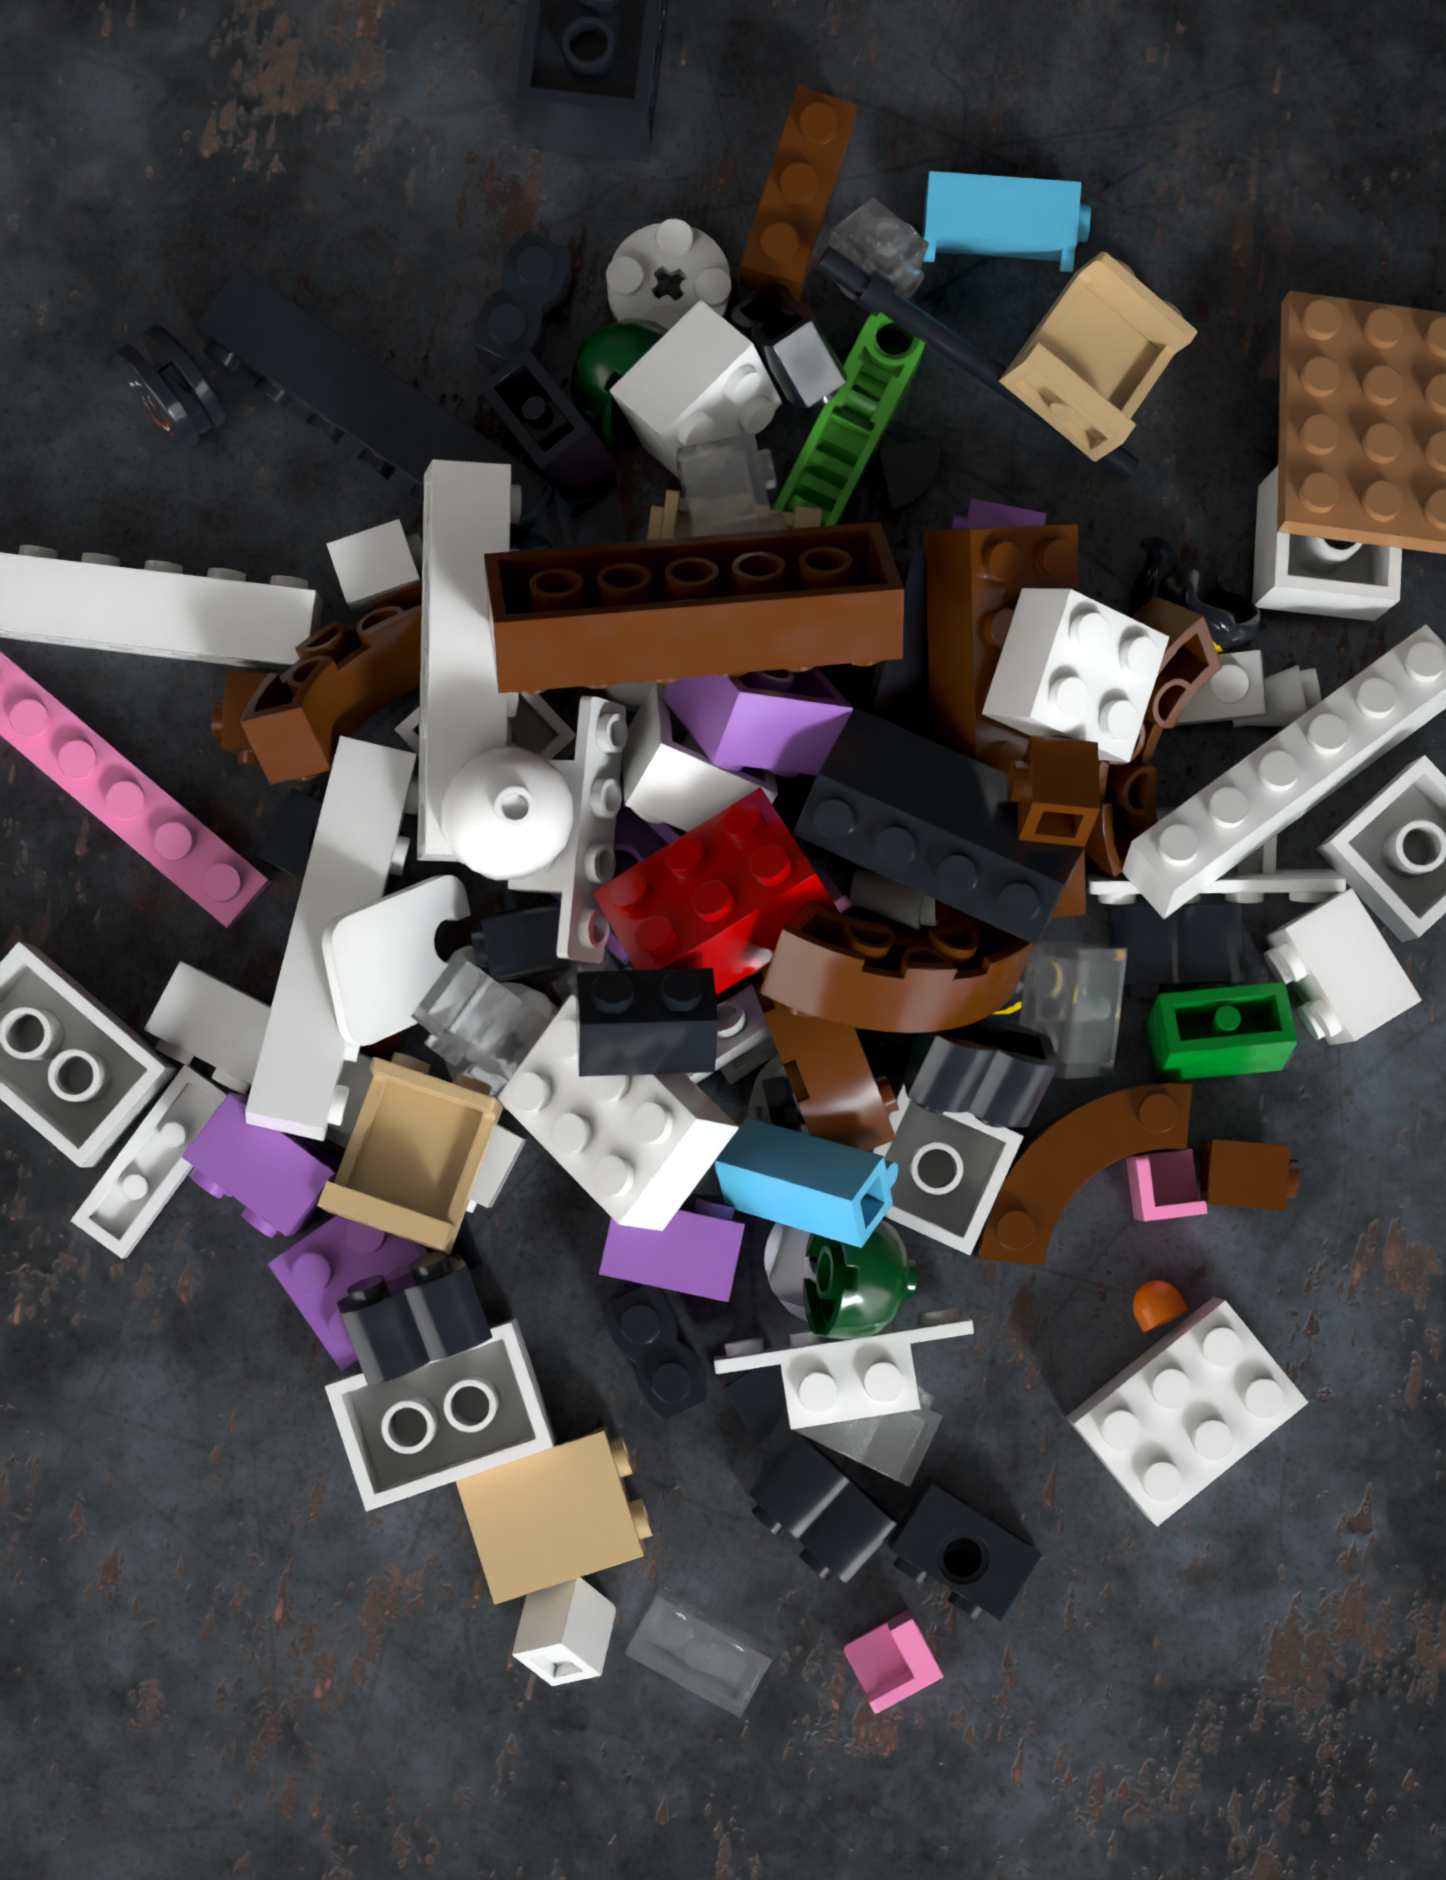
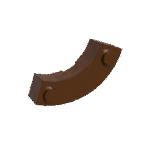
(335, 687)
(1130, 787)
(888, 983)
(830, 1076)
(1068, 1155)

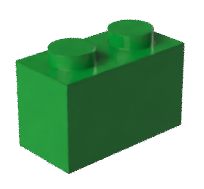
(1221, 1032)

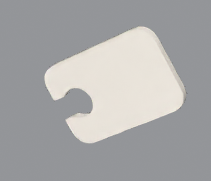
(386, 959)

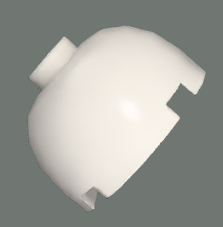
(506, 813)

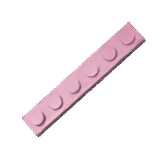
(125, 798)

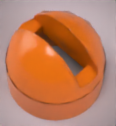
(1157, 1305)

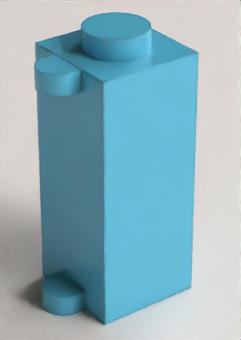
(1004, 217)
(805, 1181)

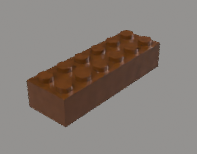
(971, 600)
(693, 607)

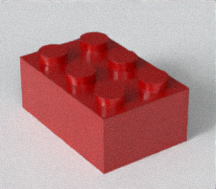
(714, 895)

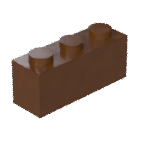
(798, 192)

